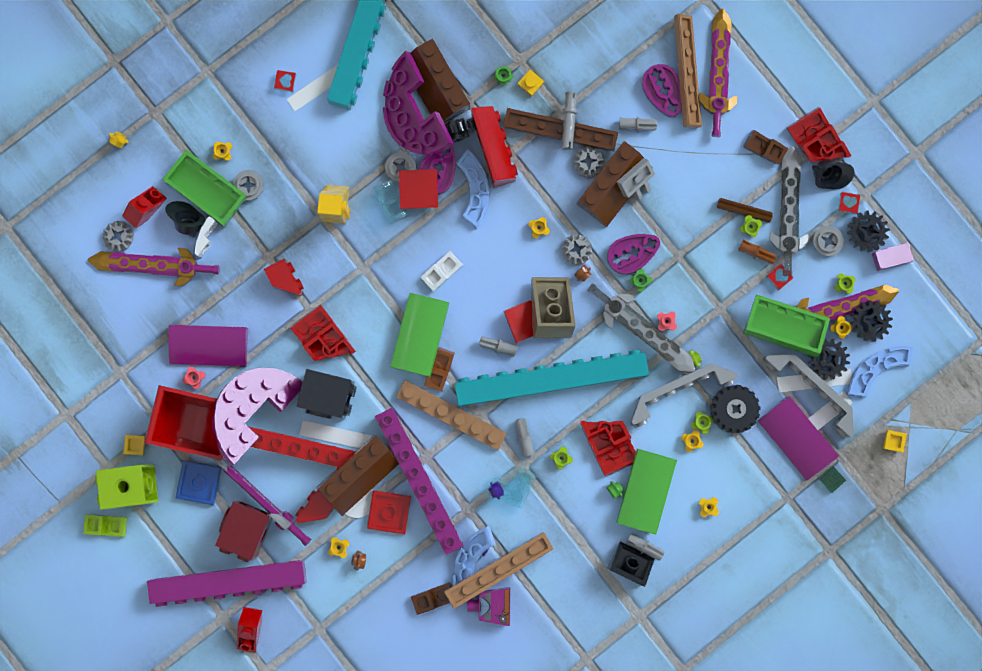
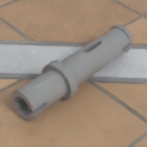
(569, 120)

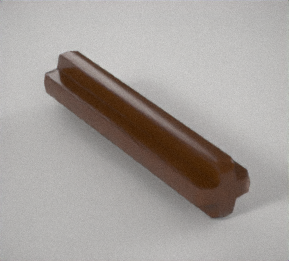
(744, 210)

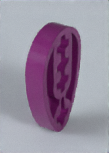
(671, 83)
(448, 164)
(625, 244)

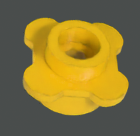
(118, 139)
(218, 146)
(539, 222)
(844, 331)
(687, 440)
(705, 511)
(338, 552)

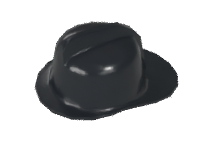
(832, 174)
(185, 217)

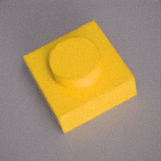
(530, 83)
(894, 441)
(134, 445)

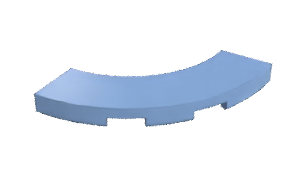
(478, 188)
(875, 365)
(470, 553)

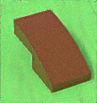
(440, 369)

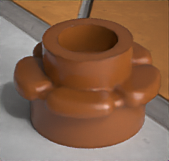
(583, 273)

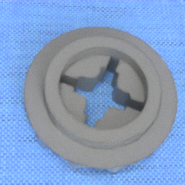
(398, 158)
(582, 168)
(241, 180)
(127, 236)
(836, 238)
(573, 257)

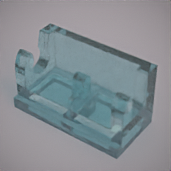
(390, 201)

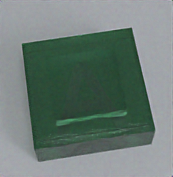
(832, 479)

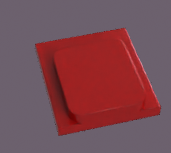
(520, 321)

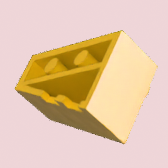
(333, 204)

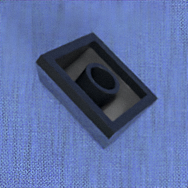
(631, 564)

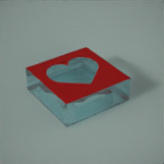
(285, 81)
(848, 203)
(777, 279)

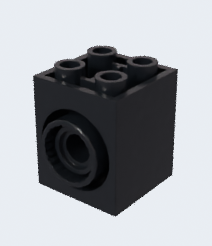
(326, 395)

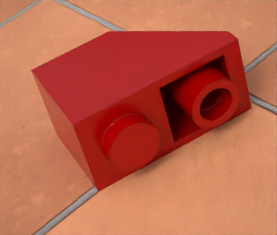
(143, 207)
(282, 278)
(316, 509)
(249, 629)

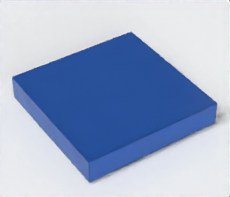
(198, 482)

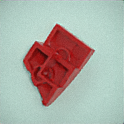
(817, 137)
(321, 335)
(610, 445)

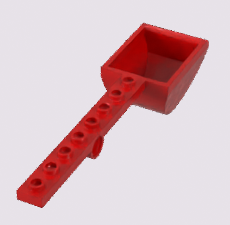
(184, 424)

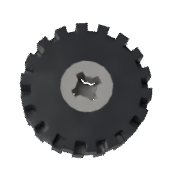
(726, 414)

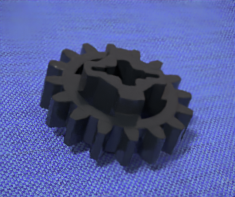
(460, 129)
(871, 223)
(874, 313)
(833, 364)

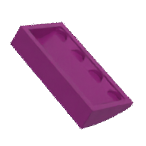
(208, 345)
(798, 438)

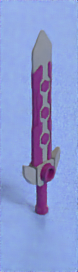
(283, 520)

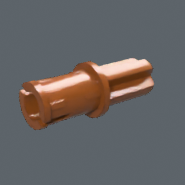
(757, 251)

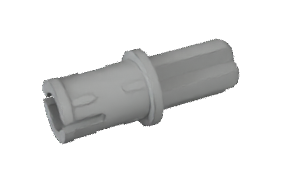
(637, 124)
(498, 346)
(524, 437)
(645, 547)

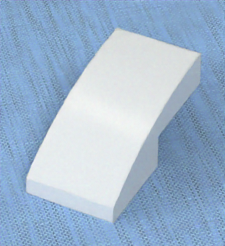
(202, 242)
(441, 271)

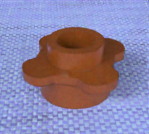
(358, 560)

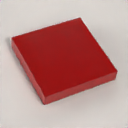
(418, 189)
(389, 512)

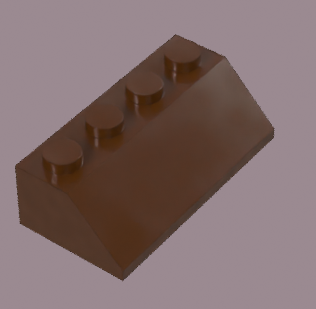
(440, 88)
(603, 197)
(358, 475)

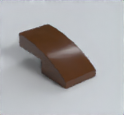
(765, 147)
(430, 599)

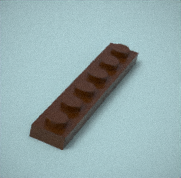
(553, 128)

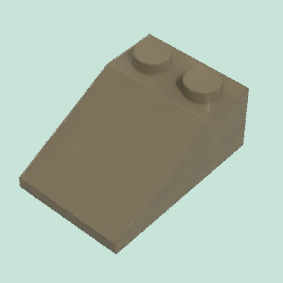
(552, 307)

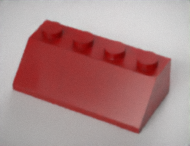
(493, 145)

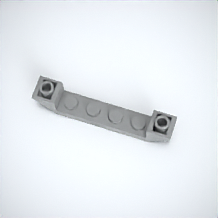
(720, 374)
(844, 424)

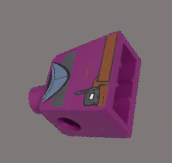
(492, 606)

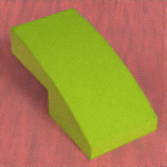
(105, 525)

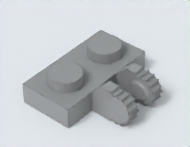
(636, 178)

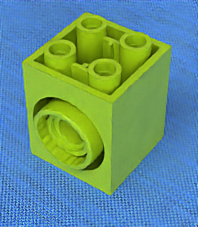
(126, 486)

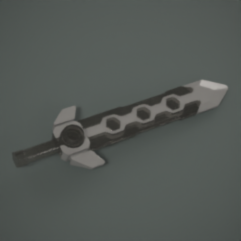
(789, 213)
(640, 327)

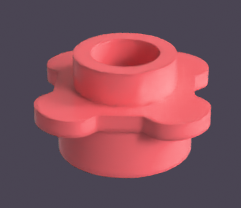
(663, 325)
(188, 377)

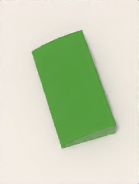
(205, 188)
(786, 326)
(419, 334)
(646, 491)

